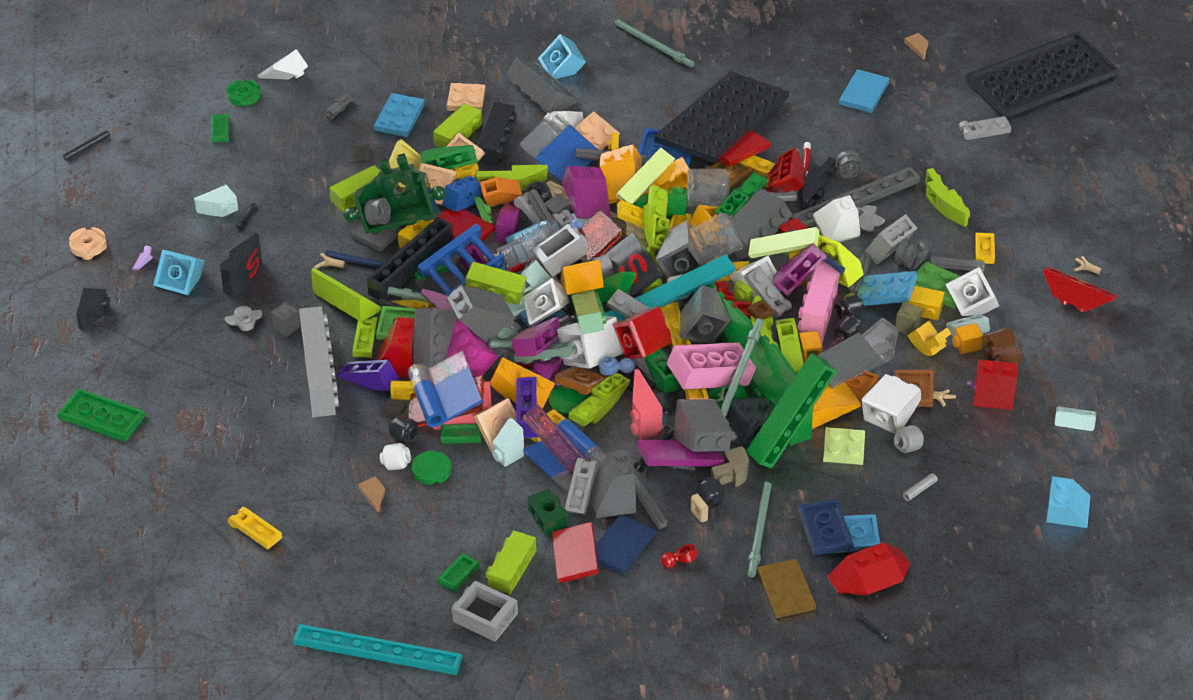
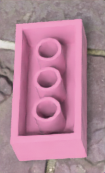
(819, 300)
(708, 365)

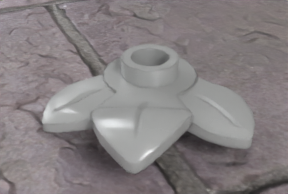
(868, 218)
(244, 318)

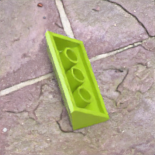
(342, 296)

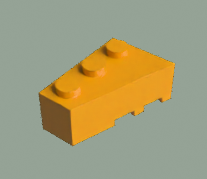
(673, 176)
(506, 377)

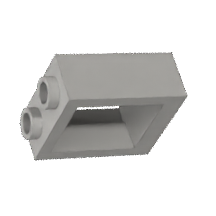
(890, 238)
(561, 249)
(490, 630)

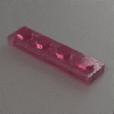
(553, 437)

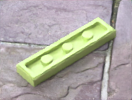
(645, 176)
(783, 242)

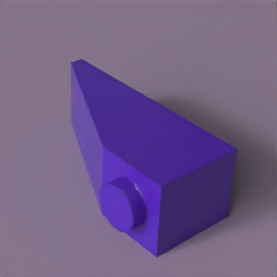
(370, 374)
(525, 401)

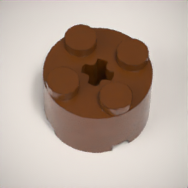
(1001, 346)

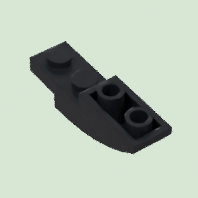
(815, 182)

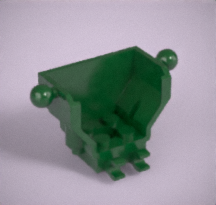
(406, 203)

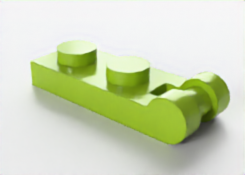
(365, 337)

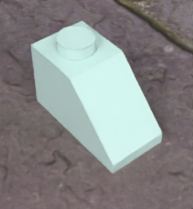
(217, 202)
(509, 443)

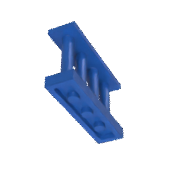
(457, 246)

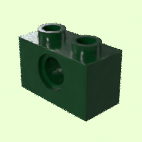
(547, 512)

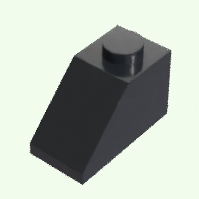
(92, 306)

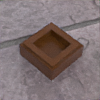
(760, 310)

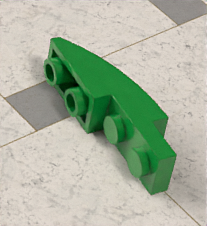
(742, 195)

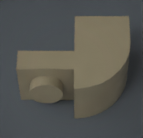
(734, 467)

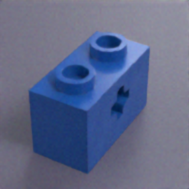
(461, 193)

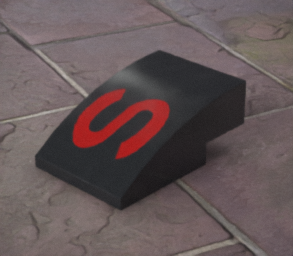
(632, 256)
(241, 266)

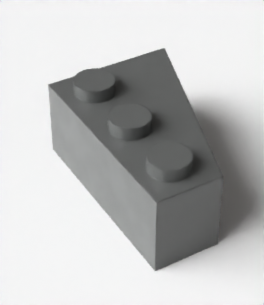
(432, 335)

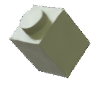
(908, 318)

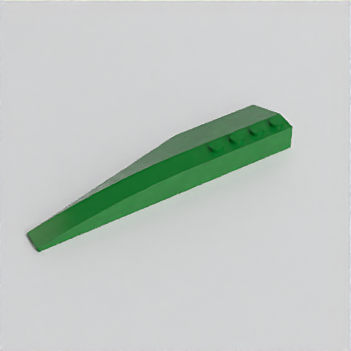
(772, 370)

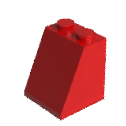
(643, 333)
(399, 346)
(995, 384)

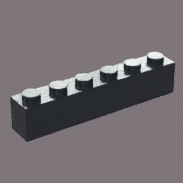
(406, 260)

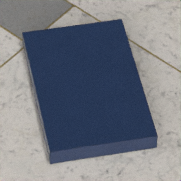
(825, 527)
(623, 544)

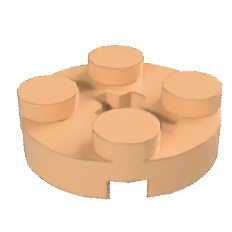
(87, 250)

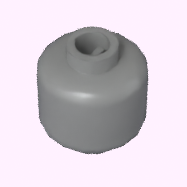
(908, 439)

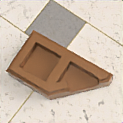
(917, 44)
(373, 492)

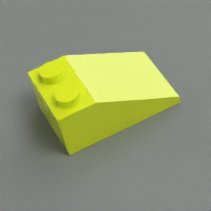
(839, 253)

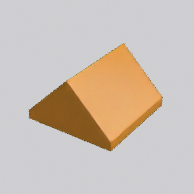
(582, 277)

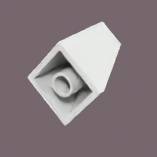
(590, 347)
(890, 403)

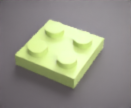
(844, 446)

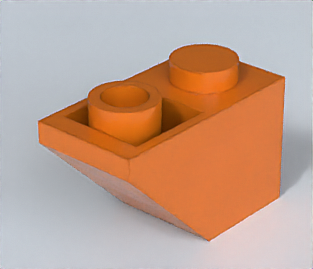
(500, 190)

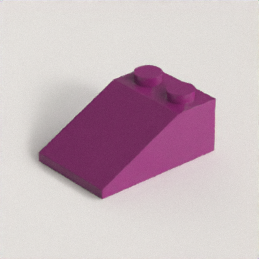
(586, 191)

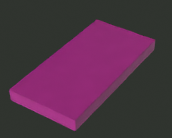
(675, 454)

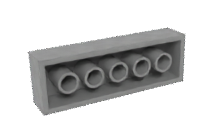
(318, 361)

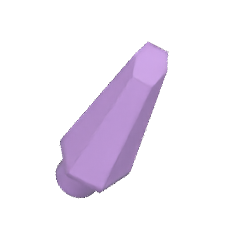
(143, 258)

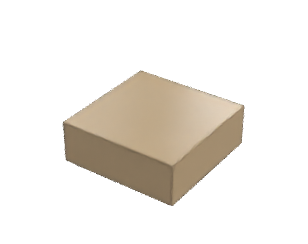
(699, 508)

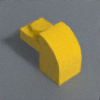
(928, 340)

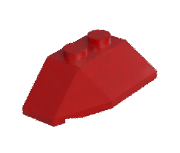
(787, 173)
(1075, 291)
(870, 570)

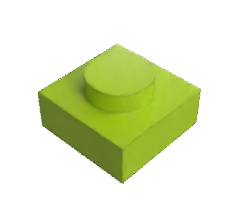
(743, 292)

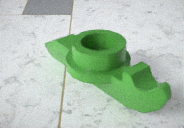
(484, 210)

